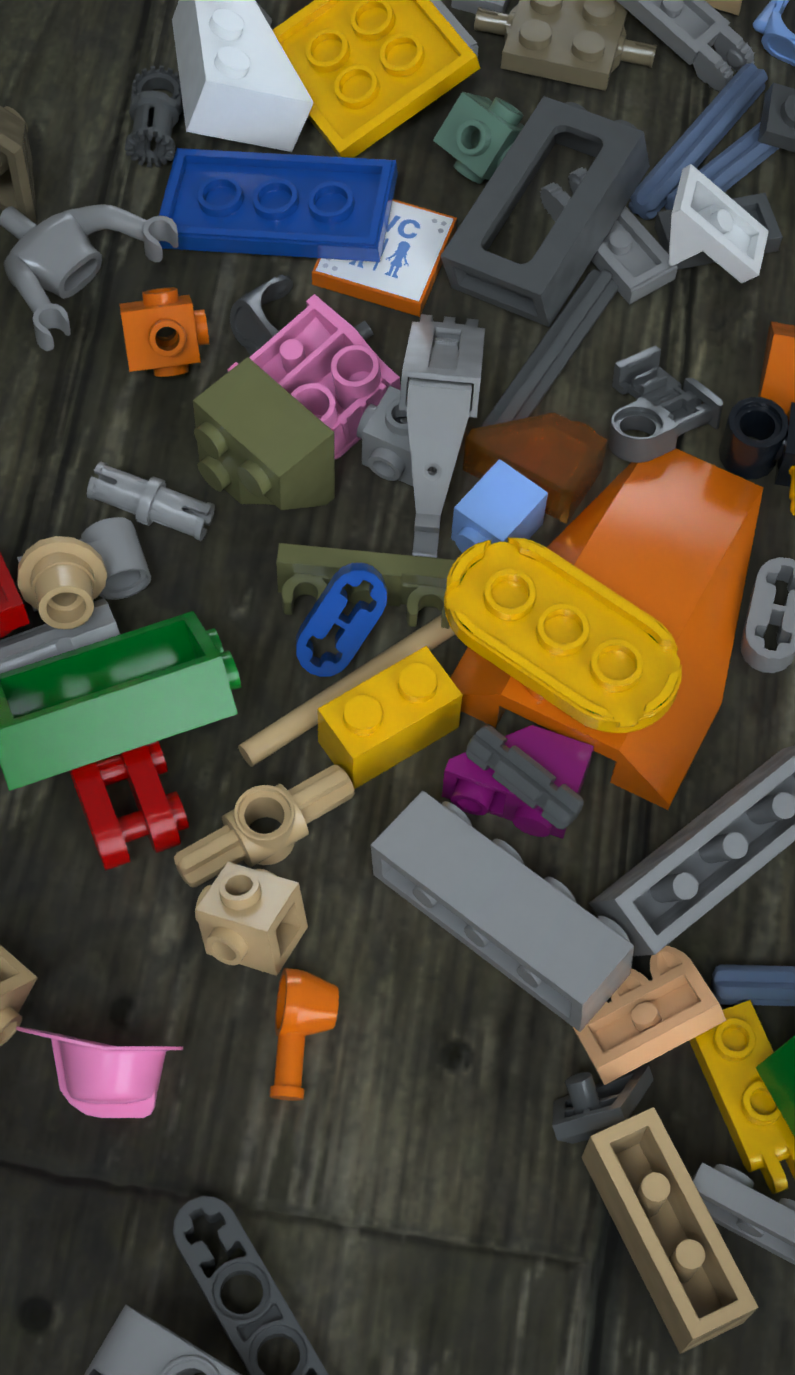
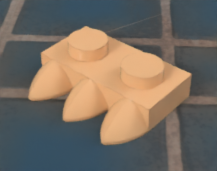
(650, 1016)

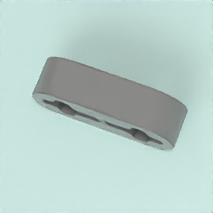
(764, 612)

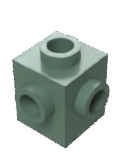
(479, 134)

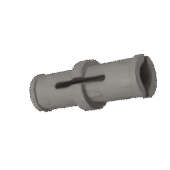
(150, 501)

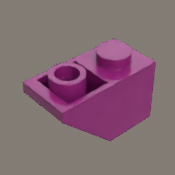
(480, 793)

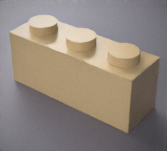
(668, 1230)

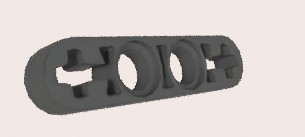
(270, 1318)

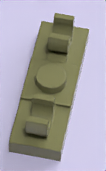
(408, 578)

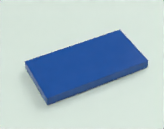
(280, 204)

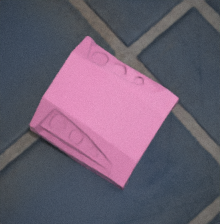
(327, 369)

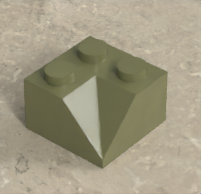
(263, 442)

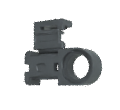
(659, 408)

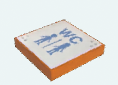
(406, 266)

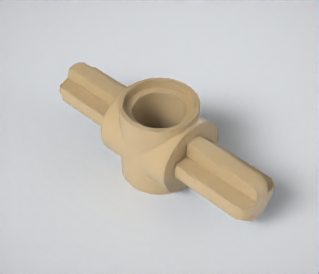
(238, 842)

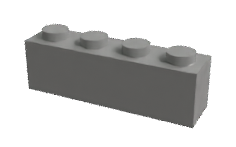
(705, 858)
(503, 909)

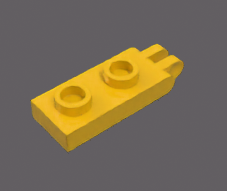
(729, 1063)

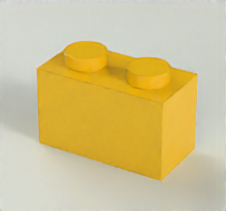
(389, 717)

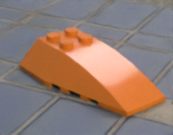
(679, 548)

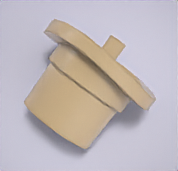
(62, 580)

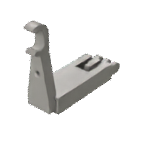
(439, 396)

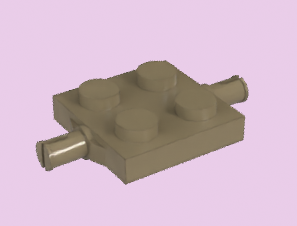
(566, 40)

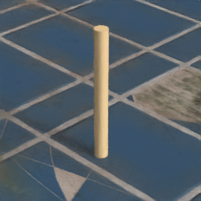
(305, 716)

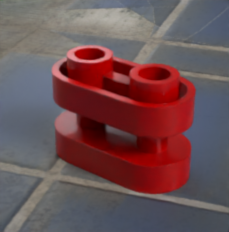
(158, 815)

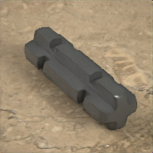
(524, 777)

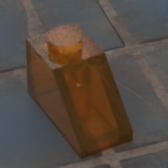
(547, 450)

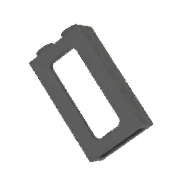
(546, 281)

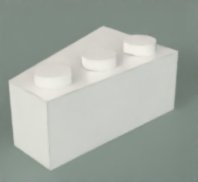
(237, 75)

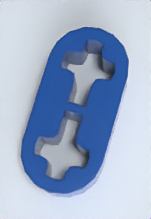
(353, 627)

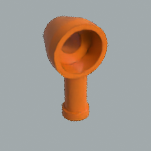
(302, 1008)

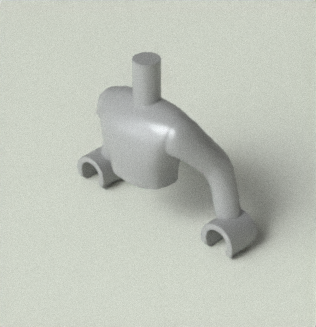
(62, 259)

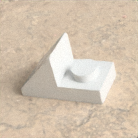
(715, 224)

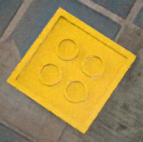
(372, 65)

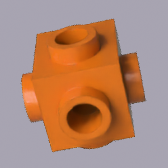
(168, 354)

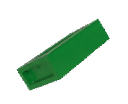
(113, 698)

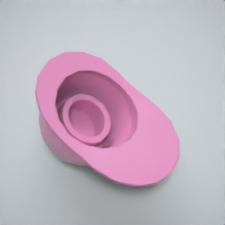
(105, 1077)

